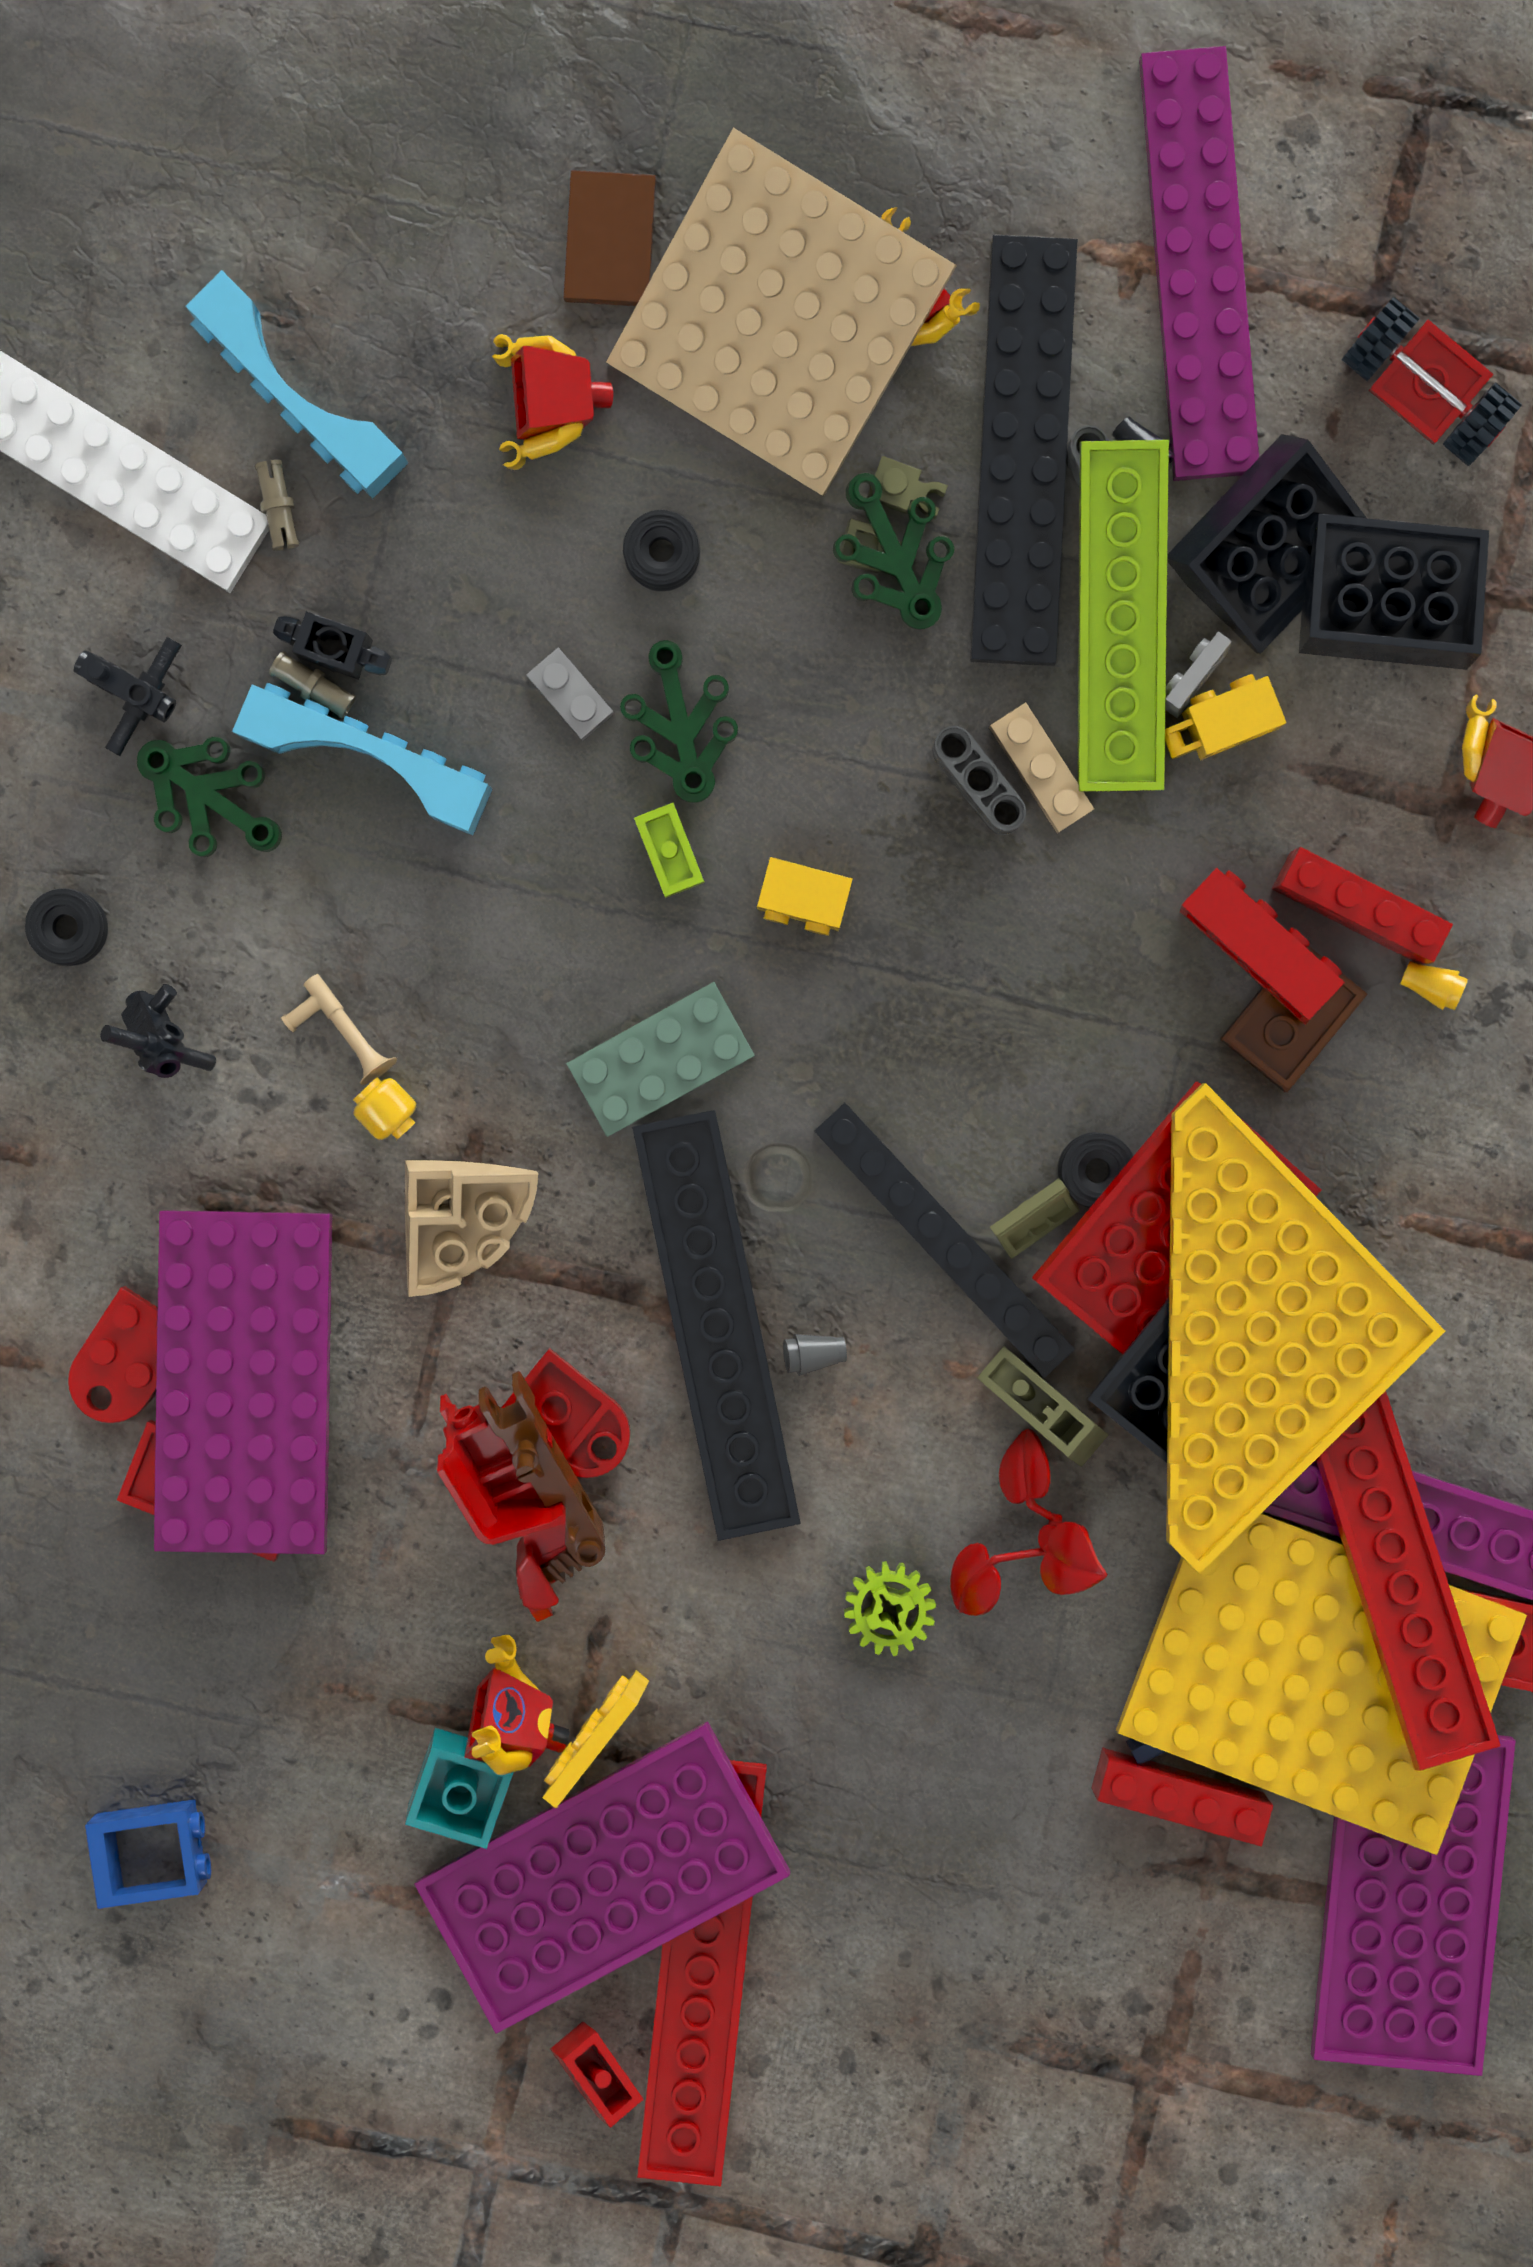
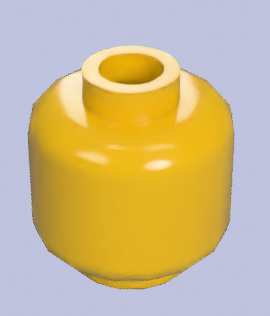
(385, 1109)

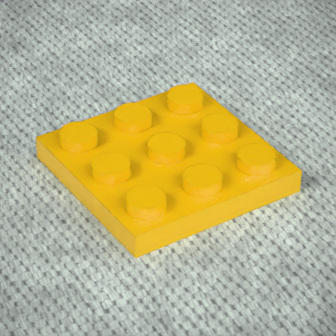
(593, 1737)

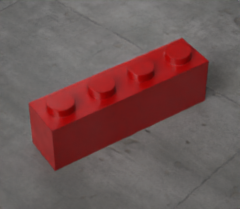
(1362, 906)
(1261, 945)
(1182, 1797)

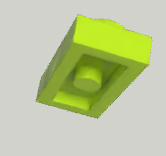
(669, 850)

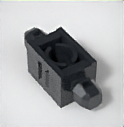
(314, 626)

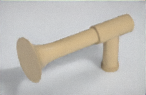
(322, 998)

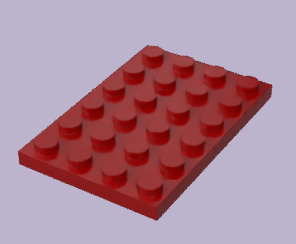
(1118, 1254)

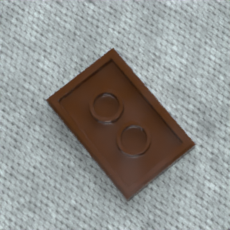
(609, 237)
(1279, 1042)

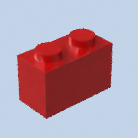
(596, 2074)

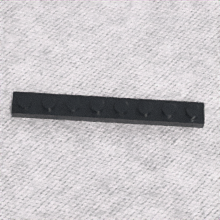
(944, 1240)

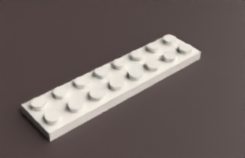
(126, 477)

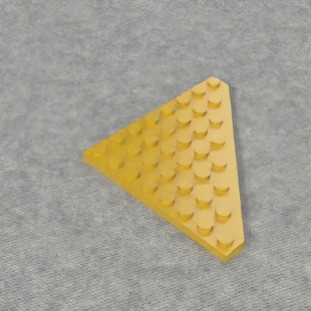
(1271, 1329)

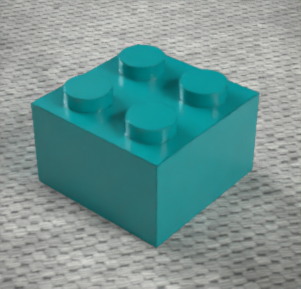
(456, 1793)

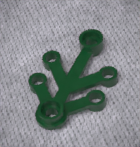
(896, 558)
(681, 729)
(202, 791)

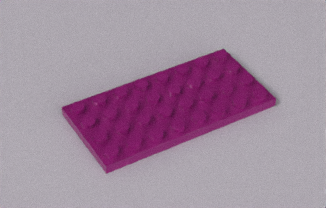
(243, 1382)
(602, 1877)
(1415, 1935)

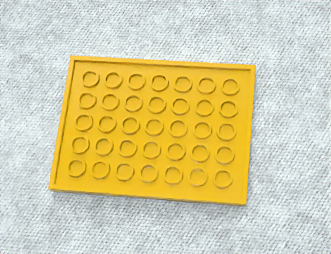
(1280, 1683)

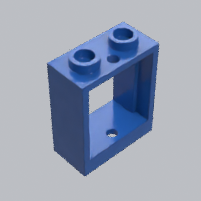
(106, 1862)

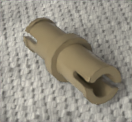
(277, 505)
(312, 684)

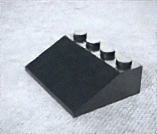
(1257, 541)
(1395, 592)
(1137, 1386)

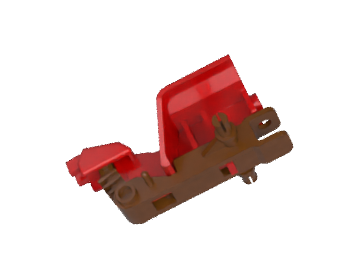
(516, 1485)

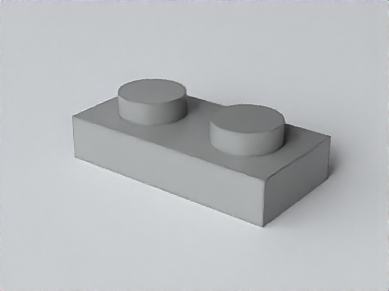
(1206, 659)
(570, 694)

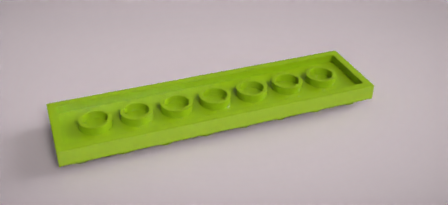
(1122, 614)

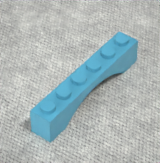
(357, 446)
(284, 726)

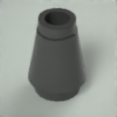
(813, 1352)

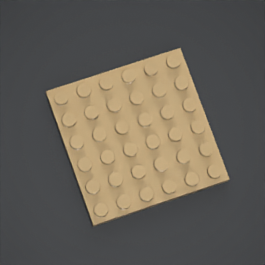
(780, 312)

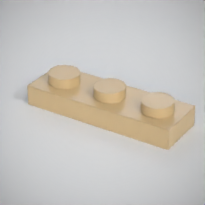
(1041, 767)

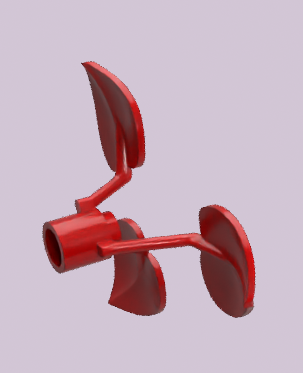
(1067, 1550)

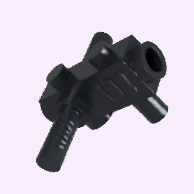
(141, 694)
(154, 1035)

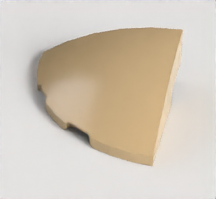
(460, 1219)

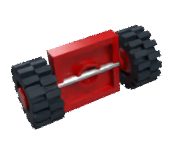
(1431, 382)

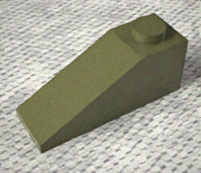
(1042, 1406)

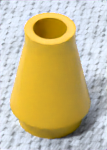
(1435, 984)

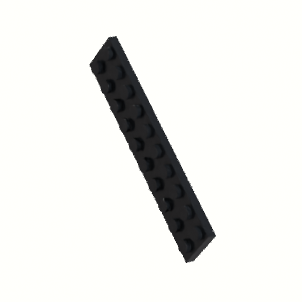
(1024, 450)
(716, 1325)

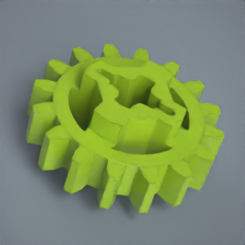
(906, 1600)

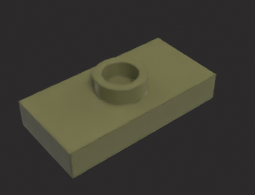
(1034, 1218)

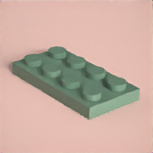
(660, 1059)

